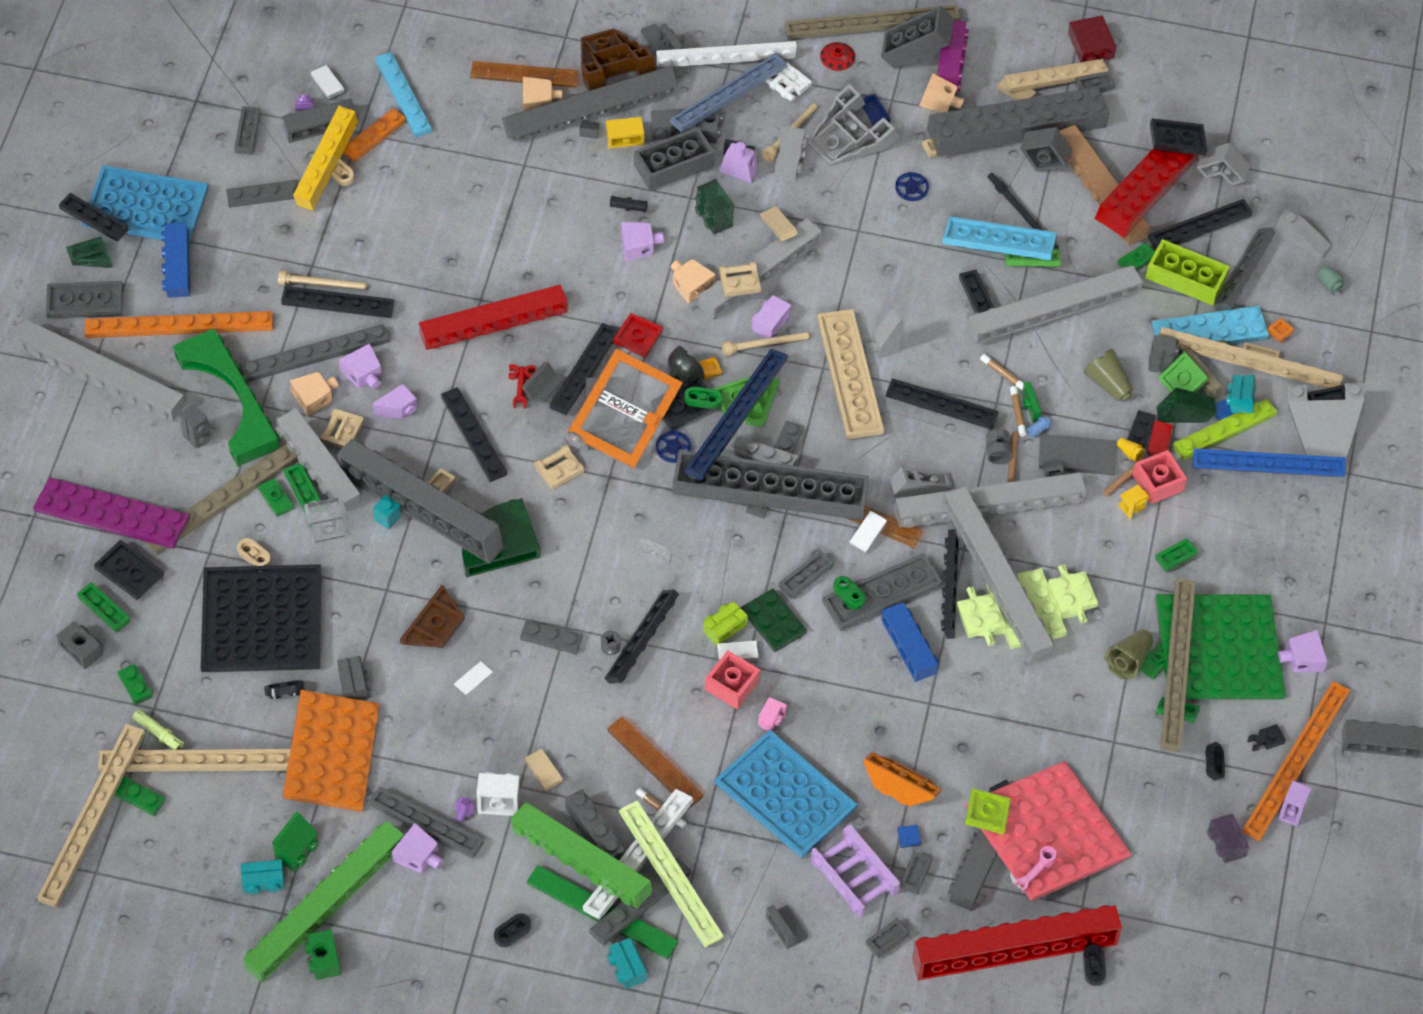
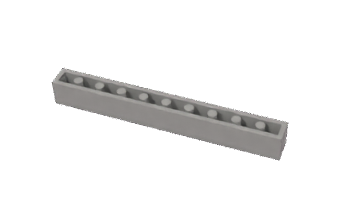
(1054, 304)
(98, 370)
(995, 499)
(998, 574)

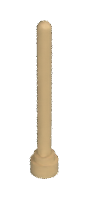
(770, 152)
(285, 278)
(730, 347)

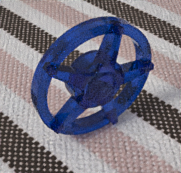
(911, 186)
(672, 445)

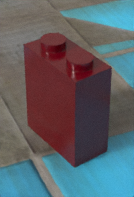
(1092, 39)

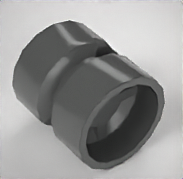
(998, 446)

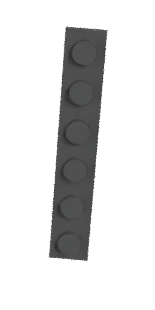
(1244, 269)
(787, 442)
(432, 824)
(624, 915)

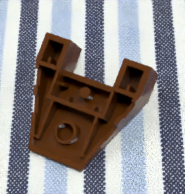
(612, 54)

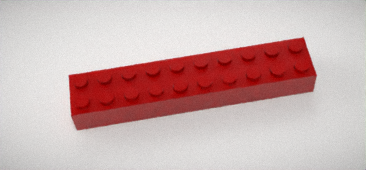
(1016, 942)

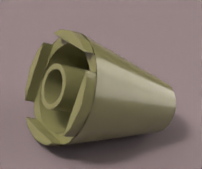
(1110, 375)
(1129, 654)

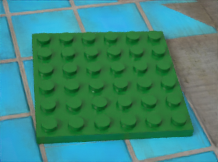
(1230, 646)

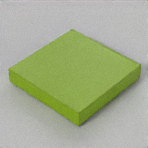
(987, 811)

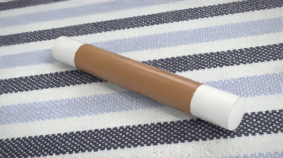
(1002, 371)
(1018, 411)
(656, 804)

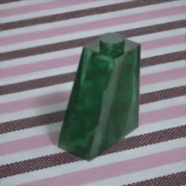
(1186, 407)

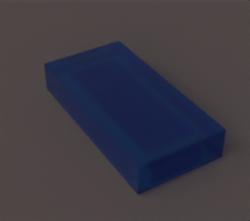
(874, 109)

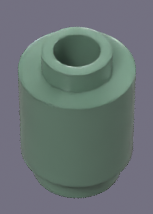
(1331, 279)

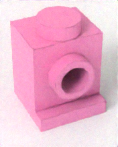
(772, 714)

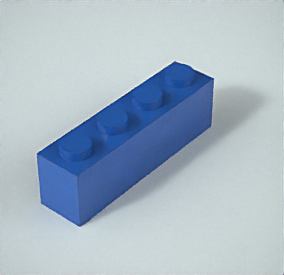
(176, 260)
(909, 641)

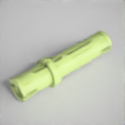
(164, 735)

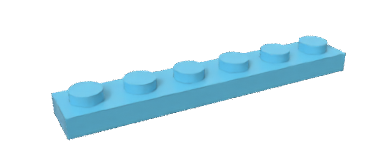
(403, 94)

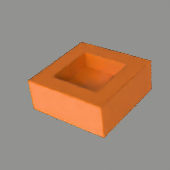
(1280, 330)

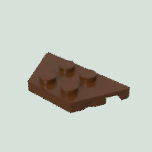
(435, 622)

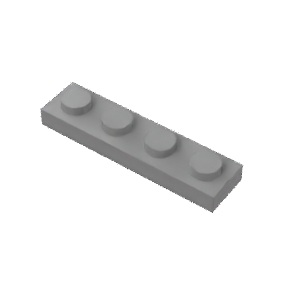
(757, 451)

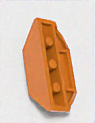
(899, 781)

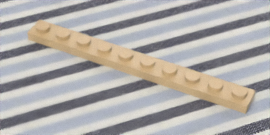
(1254, 360)
(204, 760)
(91, 816)

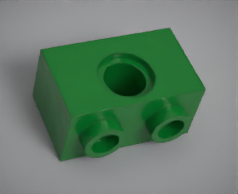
(322, 943)

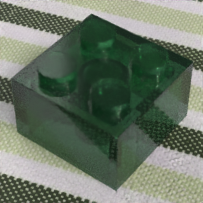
(714, 206)

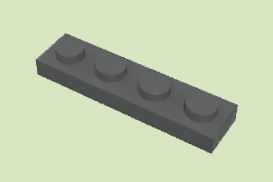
(261, 193)

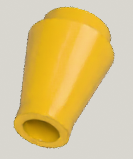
(1131, 449)

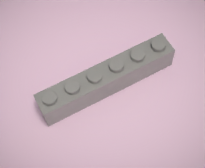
(316, 458)

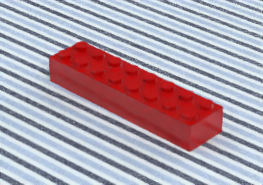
(1142, 189)

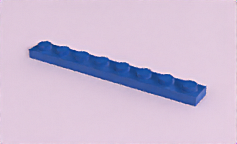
(1269, 462)

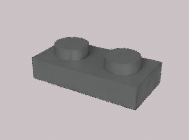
(1101, 80)

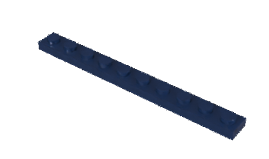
(736, 414)

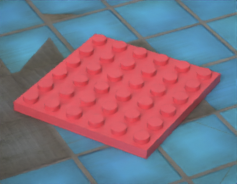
(1057, 813)

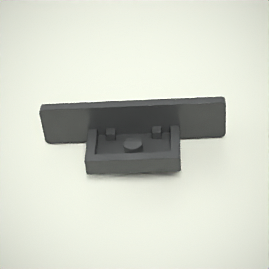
(664, 39)

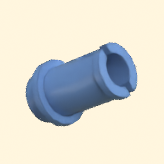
(1042, 424)

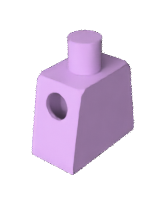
(740, 162)
(638, 240)
(362, 367)
(1304, 653)
(417, 851)

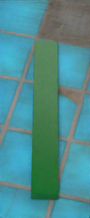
(576, 897)

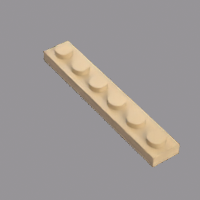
(1053, 75)

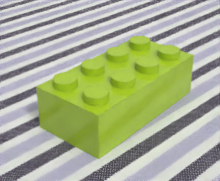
(1187, 272)

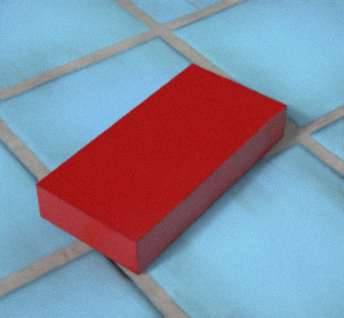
(1159, 438)

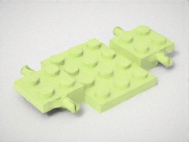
(1053, 601)

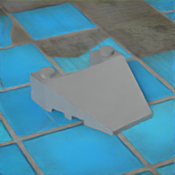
(844, 136)
(1327, 425)

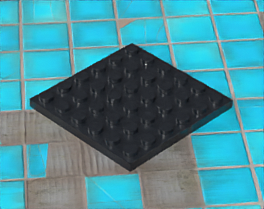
(261, 618)

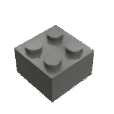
(1046, 149)

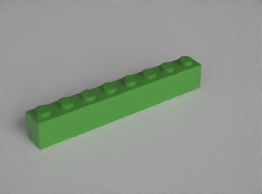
(581, 855)

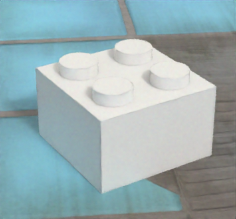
(498, 794)

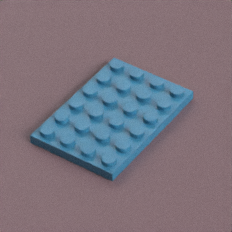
(148, 200)
(785, 794)

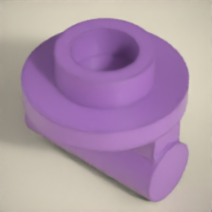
(304, 102)
(464, 807)

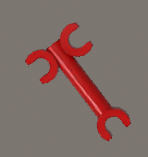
(520, 373)

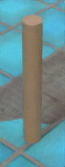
(1012, 463)
(1119, 481)

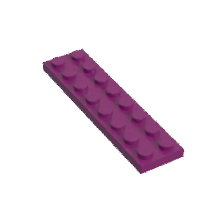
(111, 513)

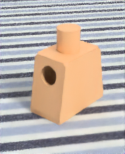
(538, 92)
(940, 95)
(691, 279)
(313, 391)

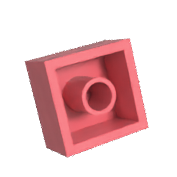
(1159, 476)
(732, 679)

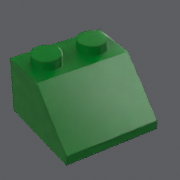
(295, 842)

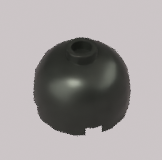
(683, 365)

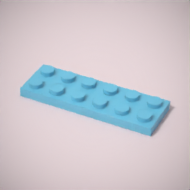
(999, 238)
(1229, 325)

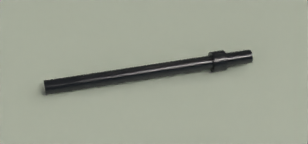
(1002, 189)

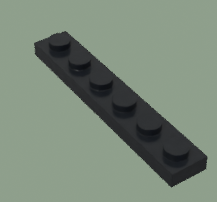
(1202, 223)
(337, 301)
(583, 369)
(942, 404)
(473, 434)
(950, 590)
(641, 636)

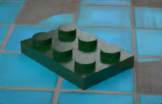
(774, 620)

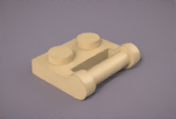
(740, 284)
(347, 430)
(561, 472)

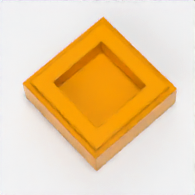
(710, 367)

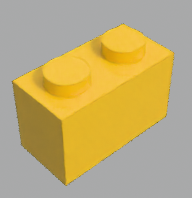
(624, 132)

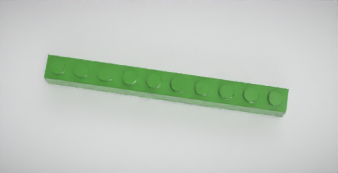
(322, 902)

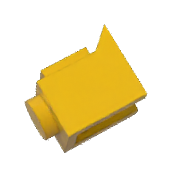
(1133, 500)

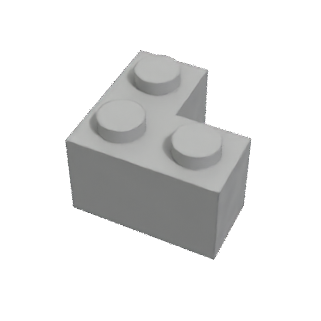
(791, 152)
(1224, 161)

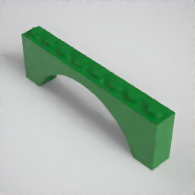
(207, 354)

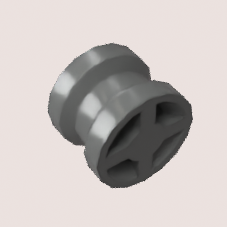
(612, 647)

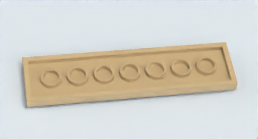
(850, 374)

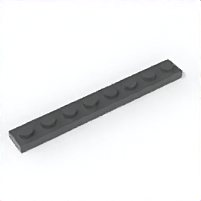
(314, 353)

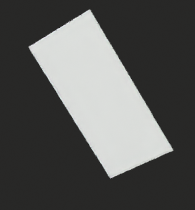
(473, 678)

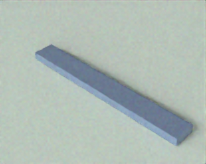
(728, 93)

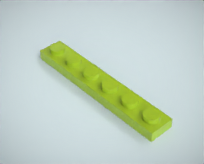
(1224, 429)

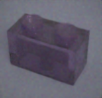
(1228, 838)

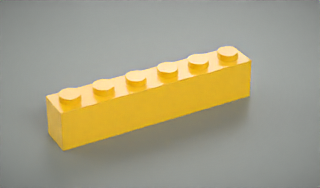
(325, 158)

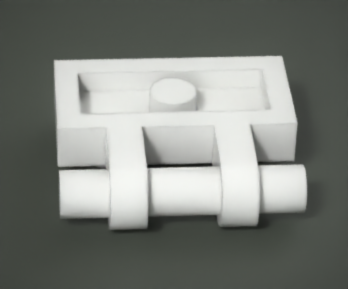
(794, 81)

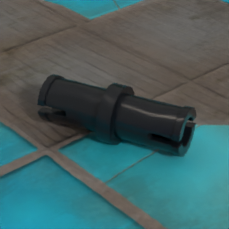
(628, 204)

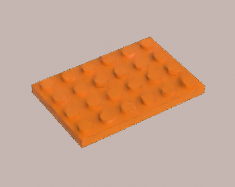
(331, 751)

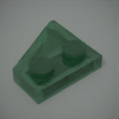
(89, 253)

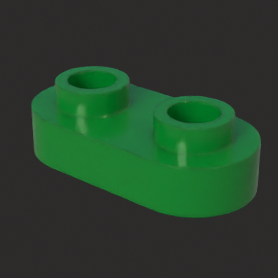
(703, 397)
(847, 592)

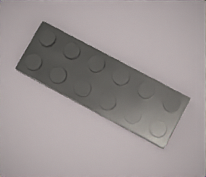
(885, 590)

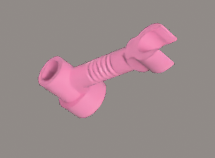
(1047, 858)

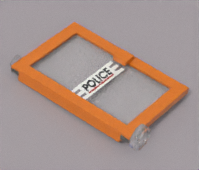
(624, 408)

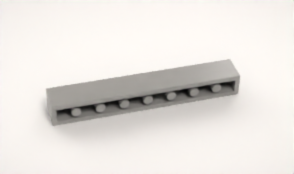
(768, 262)

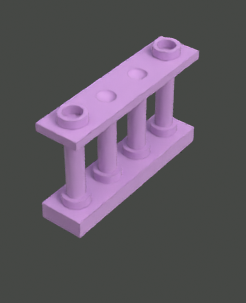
(864, 854)

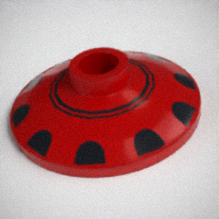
(837, 56)

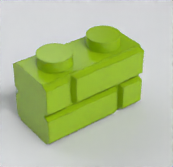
(724, 623)

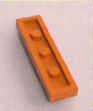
(374, 134)

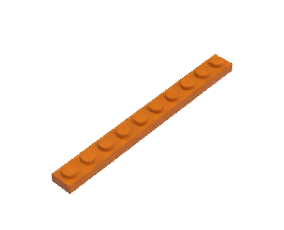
(178, 324)
(1296, 761)

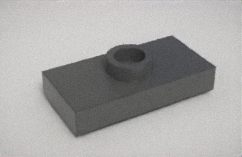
(915, 873)
(887, 938)

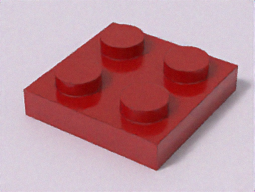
(638, 335)

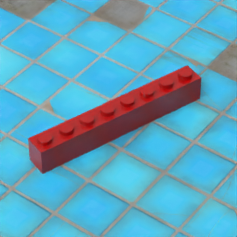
(493, 317)

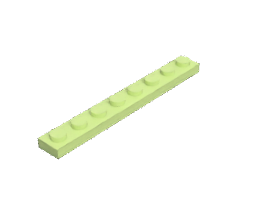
(671, 874)

